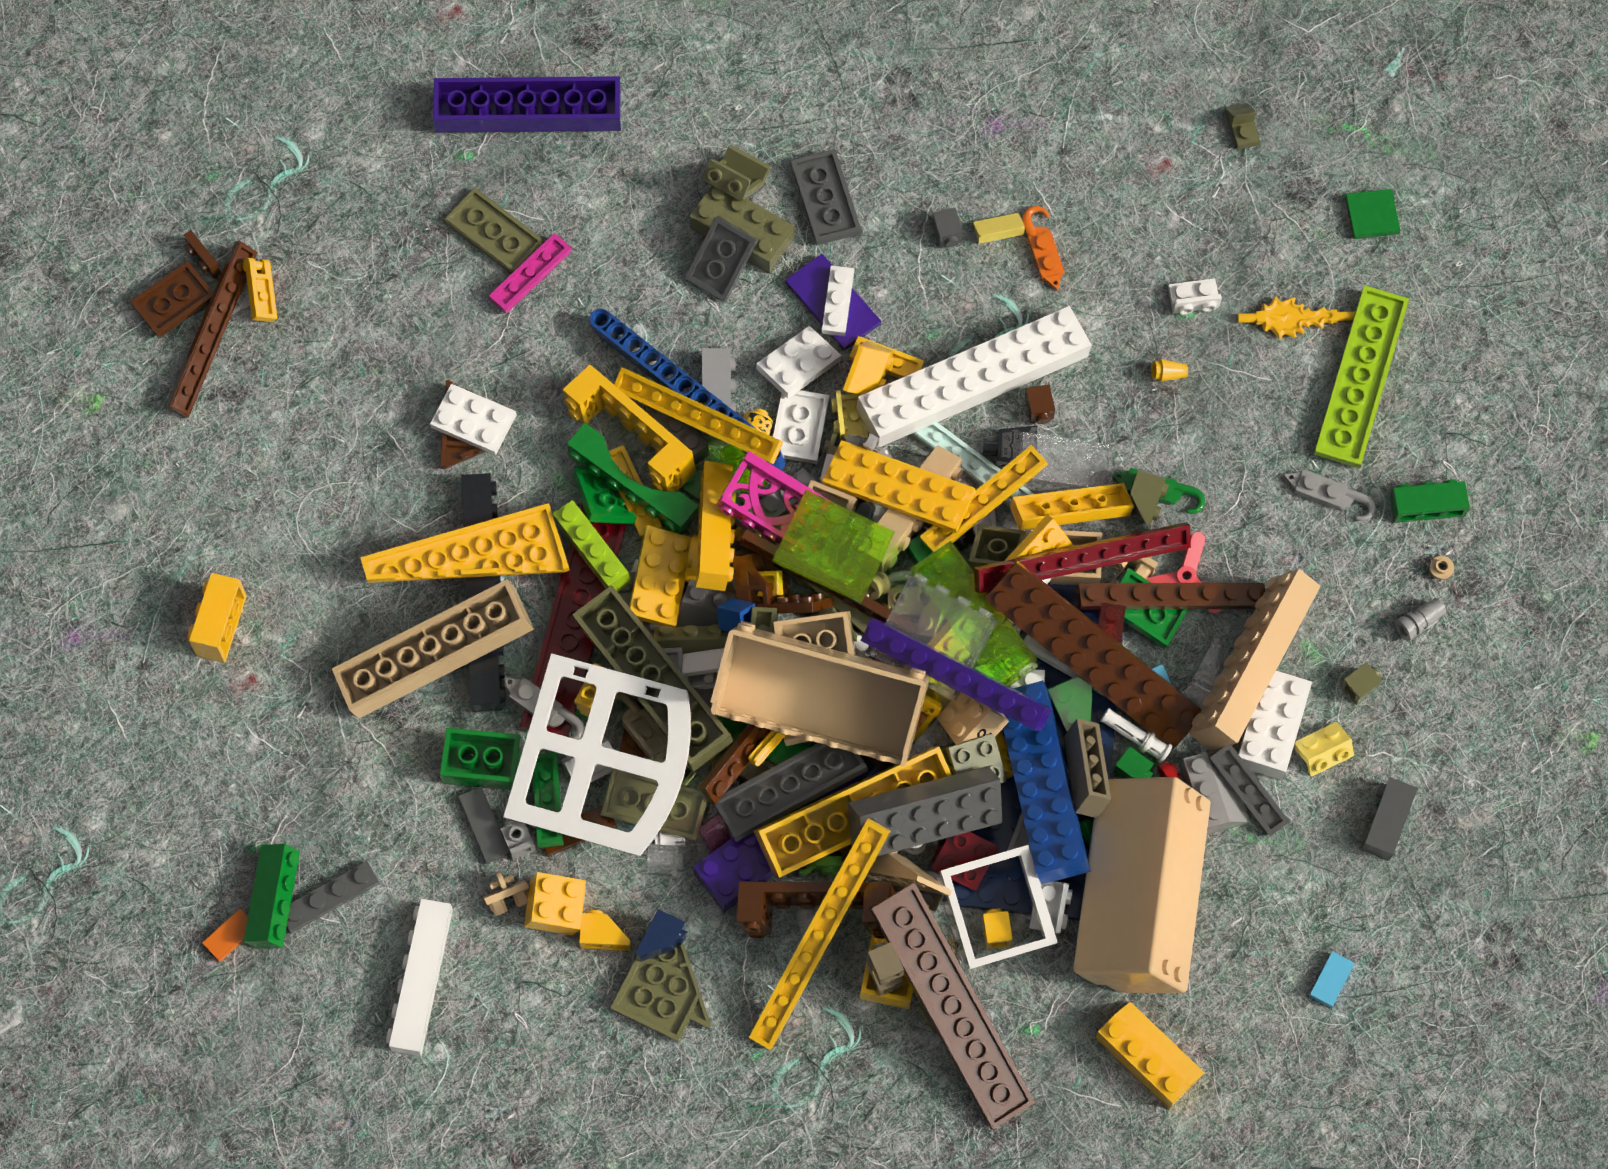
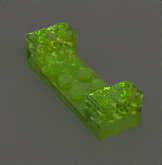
(1005, 653)

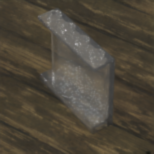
(939, 622)

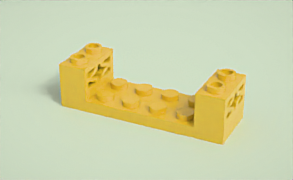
(593, 392)

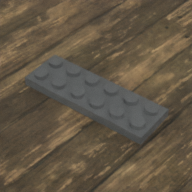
(787, 788)

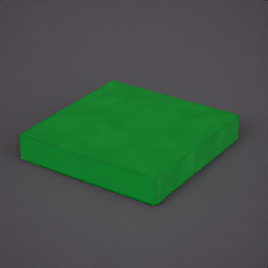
(1372, 214)

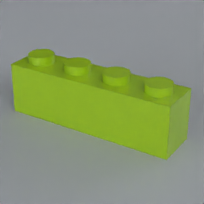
(591, 547)

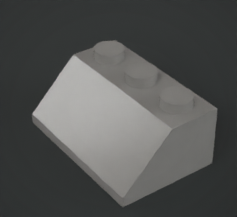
(1226, 806)

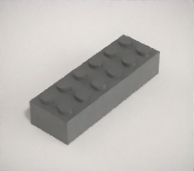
(931, 809)

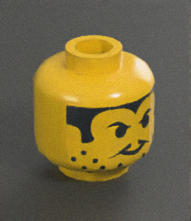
(759, 419)

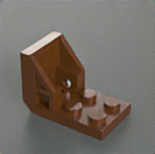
(750, 582)

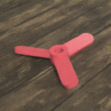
(1188, 566)

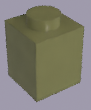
(1361, 683)

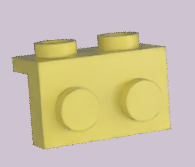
(848, 418)
(1325, 748)

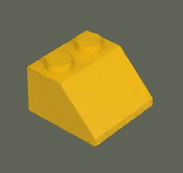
(869, 368)

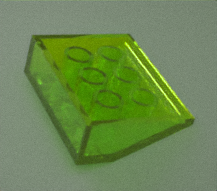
(833, 546)

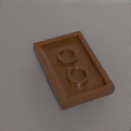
(172, 299)

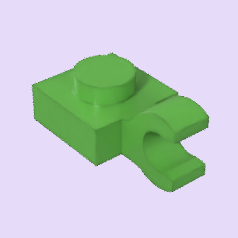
(826, 865)

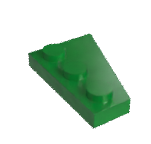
(599, 500)

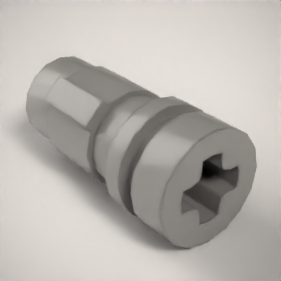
(1422, 618)

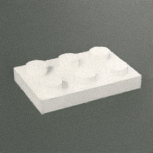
(798, 362)
(473, 419)
(801, 425)

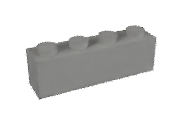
(717, 379)

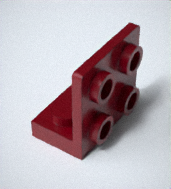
(961, 850)

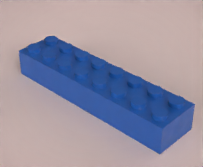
(1045, 795)

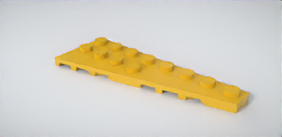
(498, 547)

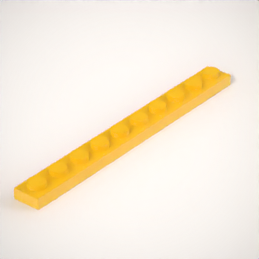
(819, 933)

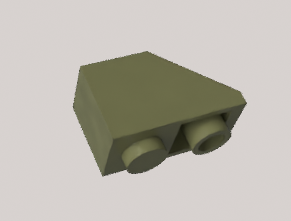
(1146, 494)

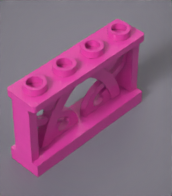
(778, 479)

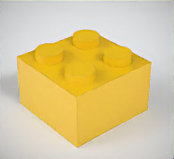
(555, 903)

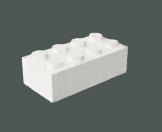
(1274, 725)

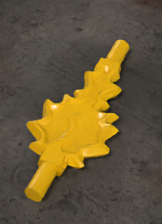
(1288, 318)

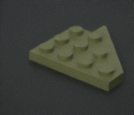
(662, 995)

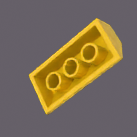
(1149, 1054)

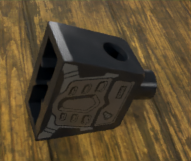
(1007, 444)

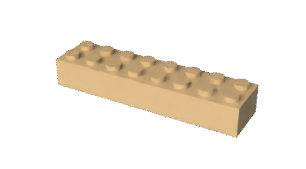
(432, 649)
(1254, 660)

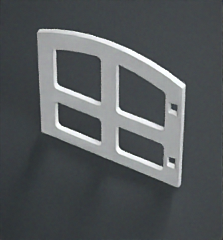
(590, 752)

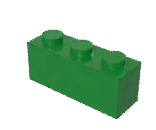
(1429, 501)

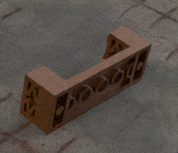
(758, 899)

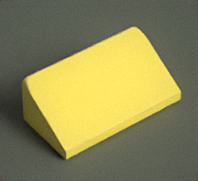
(998, 228)

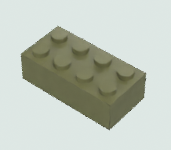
(771, 230)

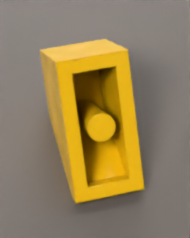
(602, 933)

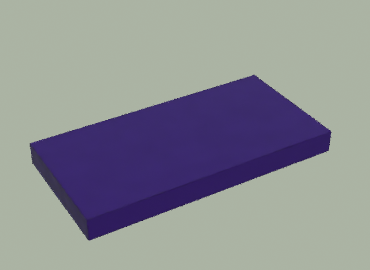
(811, 288)

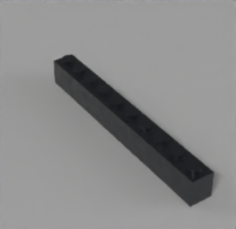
(485, 671)

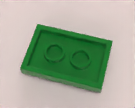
(1155, 624)

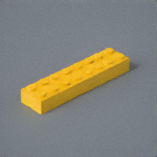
(1072, 505)

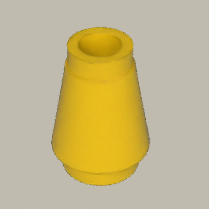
(1168, 370)

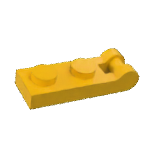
(260, 289)

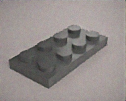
(825, 197)

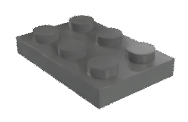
(721, 258)

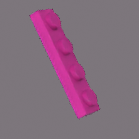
(530, 273)

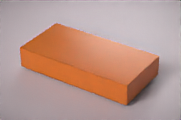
(227, 936)

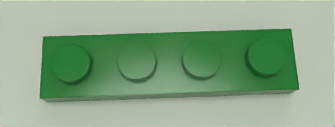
(547, 795)

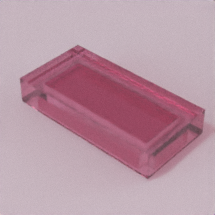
(714, 834)

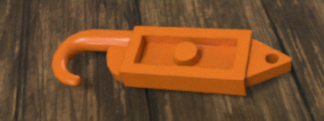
(1043, 248)

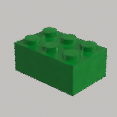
(480, 758)

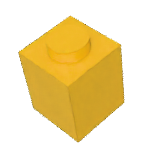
(997, 929)

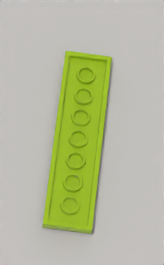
(1361, 377)

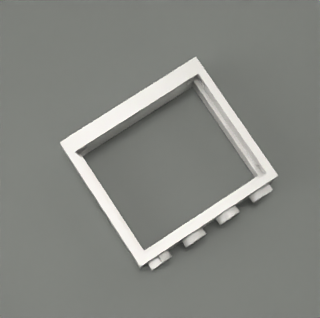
(959, 930)

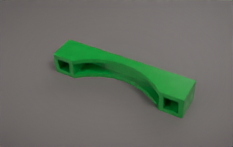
(671, 508)

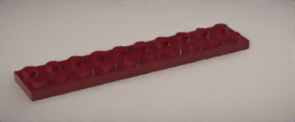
(562, 633)

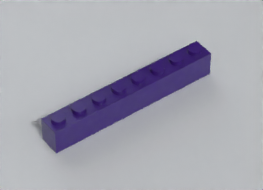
(956, 674)

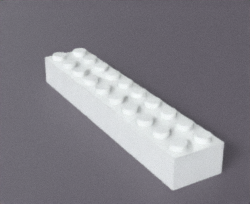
(973, 376)

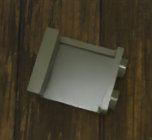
(737, 173)

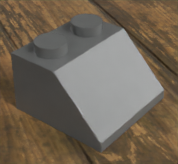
(701, 605)

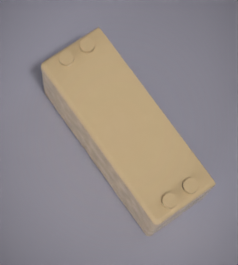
(819, 694)
(1143, 887)

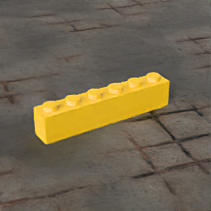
(714, 529)

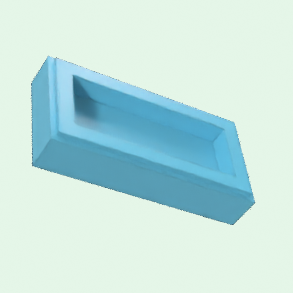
(1331, 979)

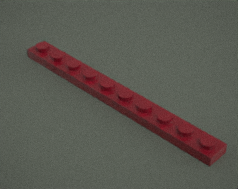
(1091, 555)

